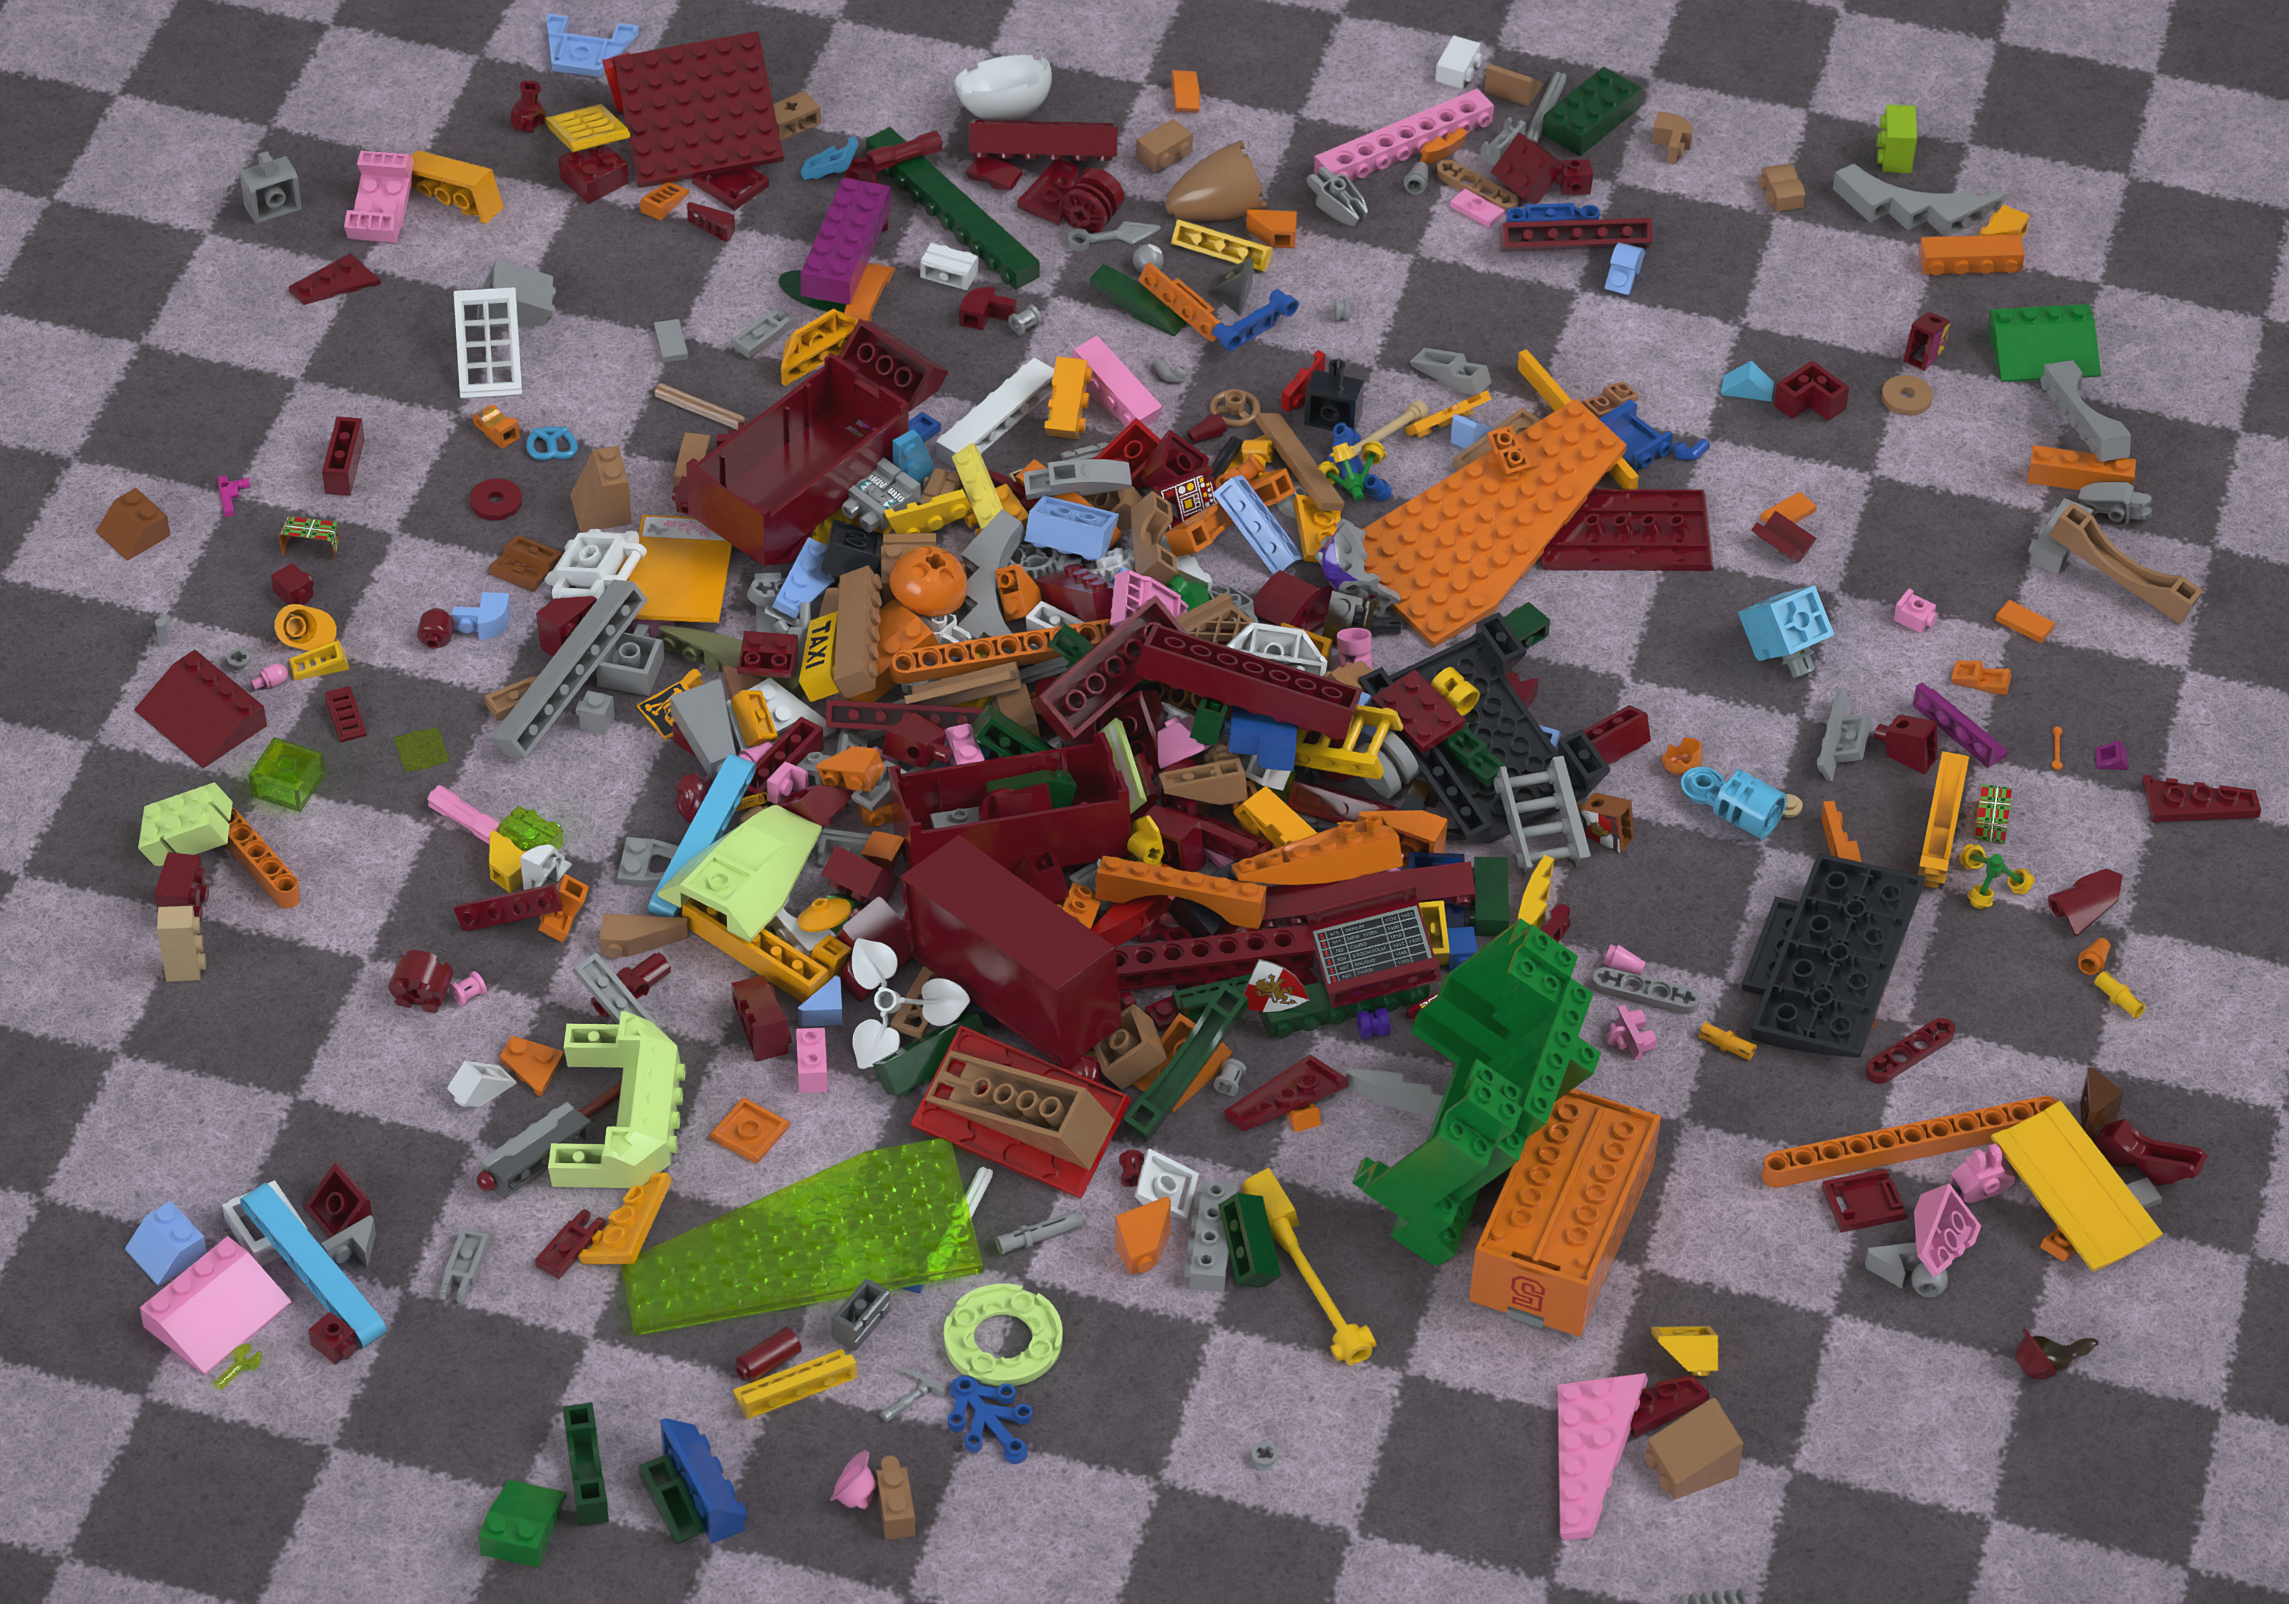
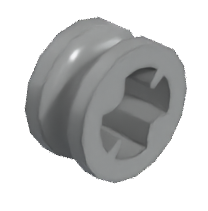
(1342, 309)
(236, 654)
(1263, 1448)

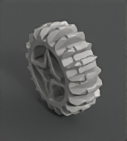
(1035, 560)

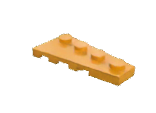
(629, 1224)

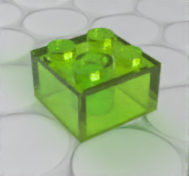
(287, 774)

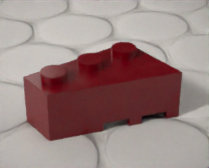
(761, 1017)

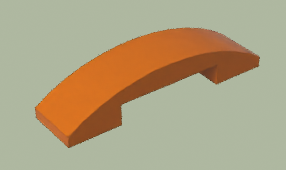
(869, 291)

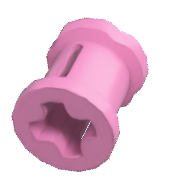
(477, 987)

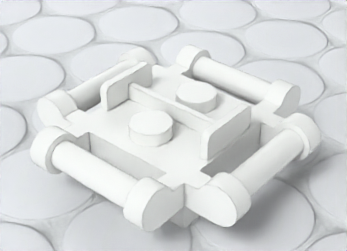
(593, 561)

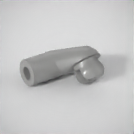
(1168, 375)

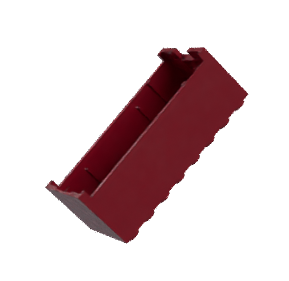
(795, 461)
(1082, 833)

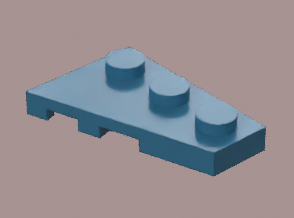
(912, 456)

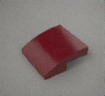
(1284, 599)

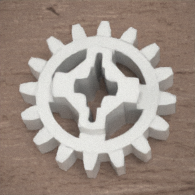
(1112, 562)

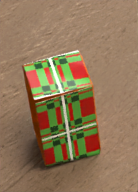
(309, 529)
(1993, 809)

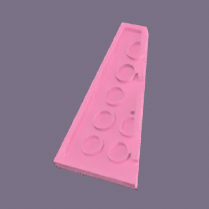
(1592, 1437)

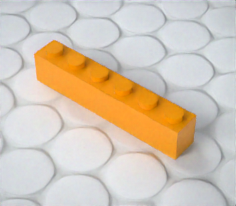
(764, 954)

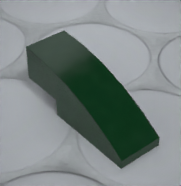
(671, 1498)

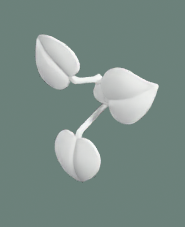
(871, 966)

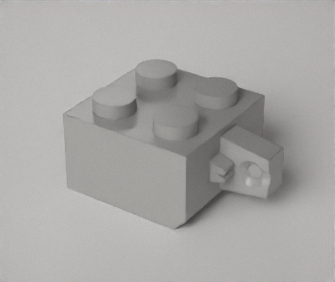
(270, 188)
(632, 663)

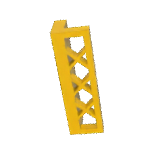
(794, 1385)

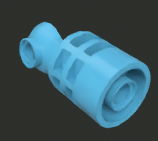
(1741, 801)

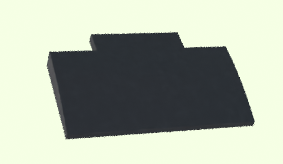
(1830, 956)

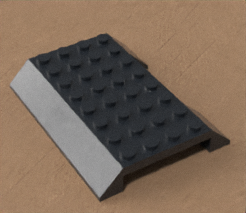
(1501, 723)

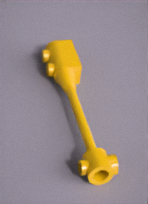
(1350, 1341)

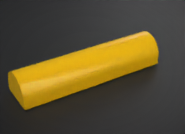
(1221, 245)

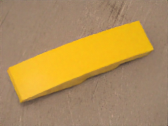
(1533, 904)

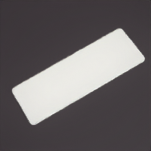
(778, 614)

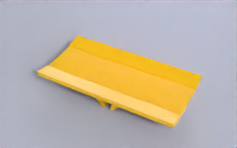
(2077, 1187)

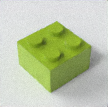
(1897, 138)

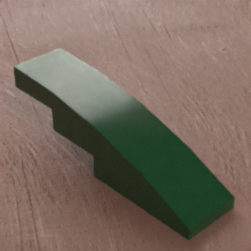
(1137, 299)
(1473, 755)

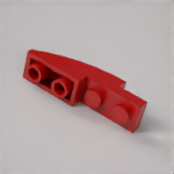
(1130, 918)

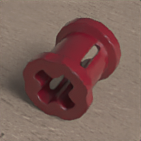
(1130, 1168)

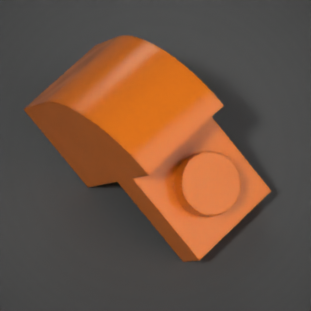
(573, 896)

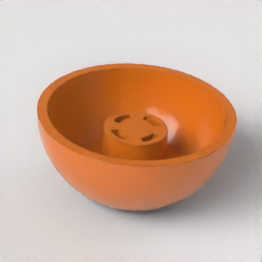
(929, 581)

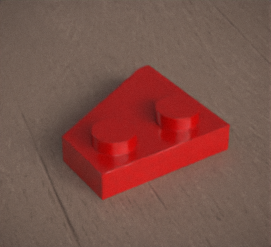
(1295, 392)

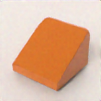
(1305, 1117)

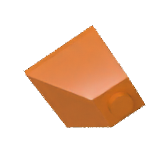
(1143, 1234)

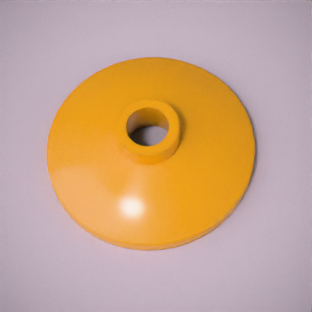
(824, 914)

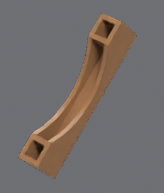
(2082, 535)

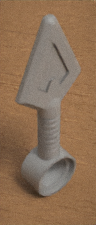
(1127, 232)

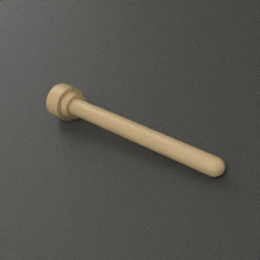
(1414, 412)

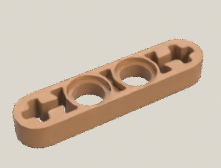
(1460, 173)

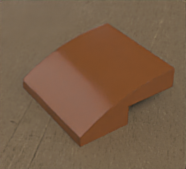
(528, 554)

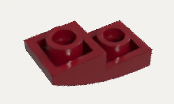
(996, 172)

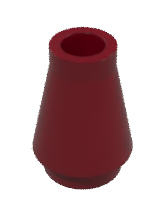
(1209, 428)

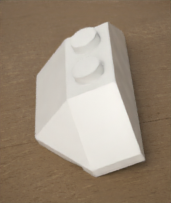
(1281, 645)

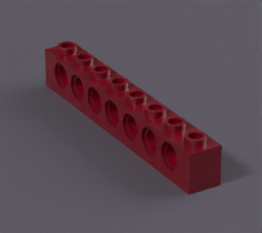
(1212, 957)

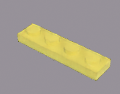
(977, 484)

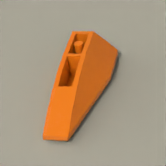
(1327, 856)

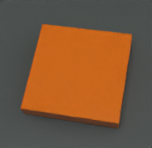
(749, 1130)

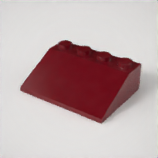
(201, 709)

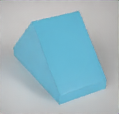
(1748, 382)

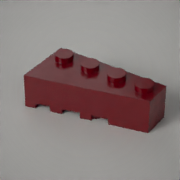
(1078, 593)

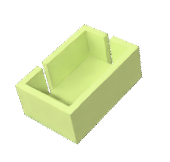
(186, 822)

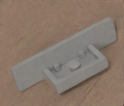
(1844, 736)

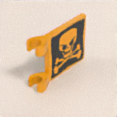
(658, 708)

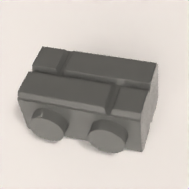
(860, 1314)

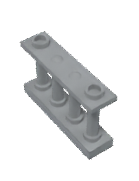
(1562, 799)

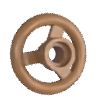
(1234, 404)

